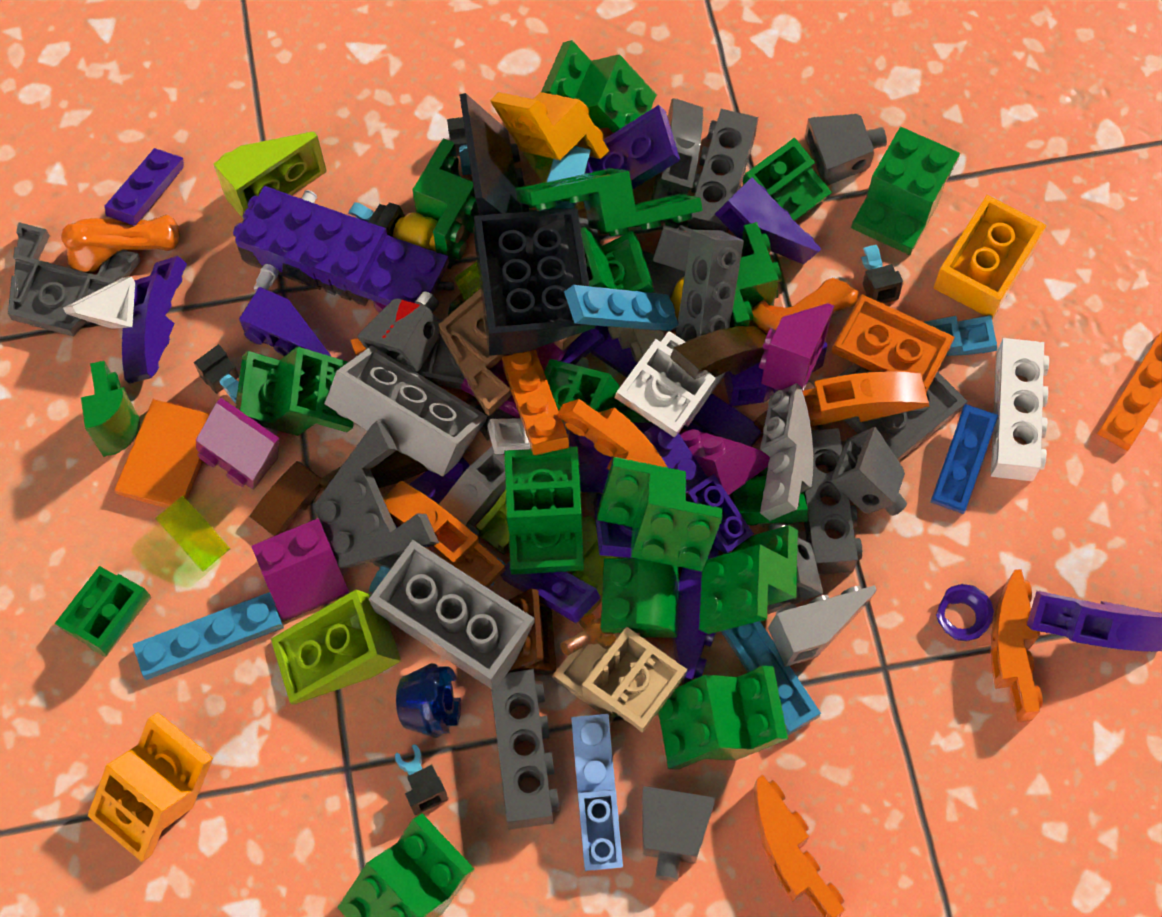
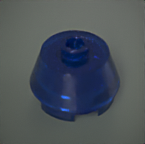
(427, 700)

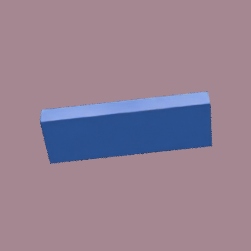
(964, 459)

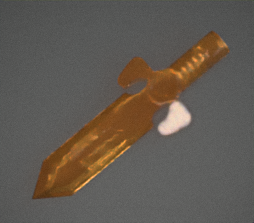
(591, 634)

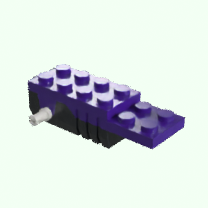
(332, 251)

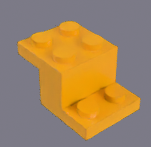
(549, 124)
(149, 786)

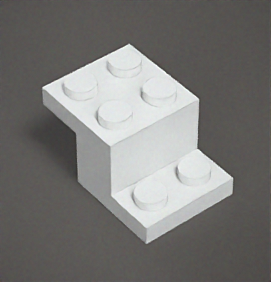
(663, 390)

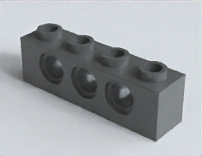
(732, 131)
(709, 283)
(830, 554)
(521, 807)

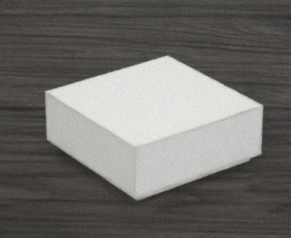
(507, 435)

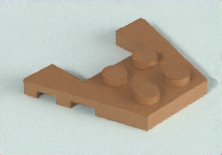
(467, 341)

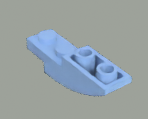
(596, 792)

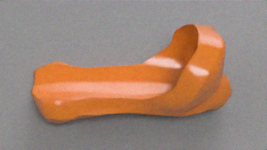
(98, 239)
(831, 291)

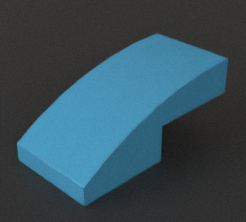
(970, 335)

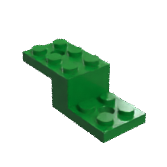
(609, 201)

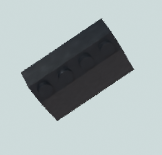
(491, 161)
(523, 275)

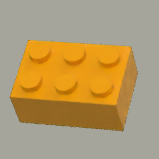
(989, 256)

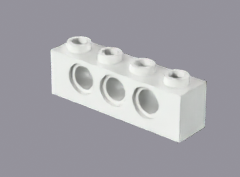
(1008, 457)

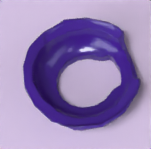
(977, 601)

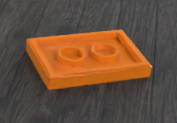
(891, 341)
(163, 455)

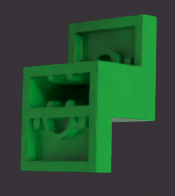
(605, 85)
(905, 190)
(448, 199)
(617, 263)
(756, 276)
(591, 386)
(289, 391)
(544, 511)
(662, 521)
(749, 579)
(722, 718)
(410, 878)

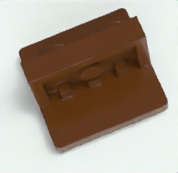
(539, 646)

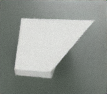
(108, 306)

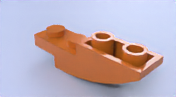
(864, 395)
(610, 432)
(456, 542)
(1009, 640)
(782, 838)

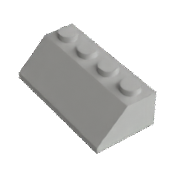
(418, 413)
(452, 614)

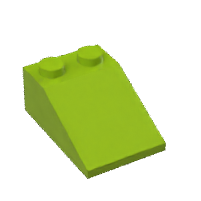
(277, 163)
(335, 648)

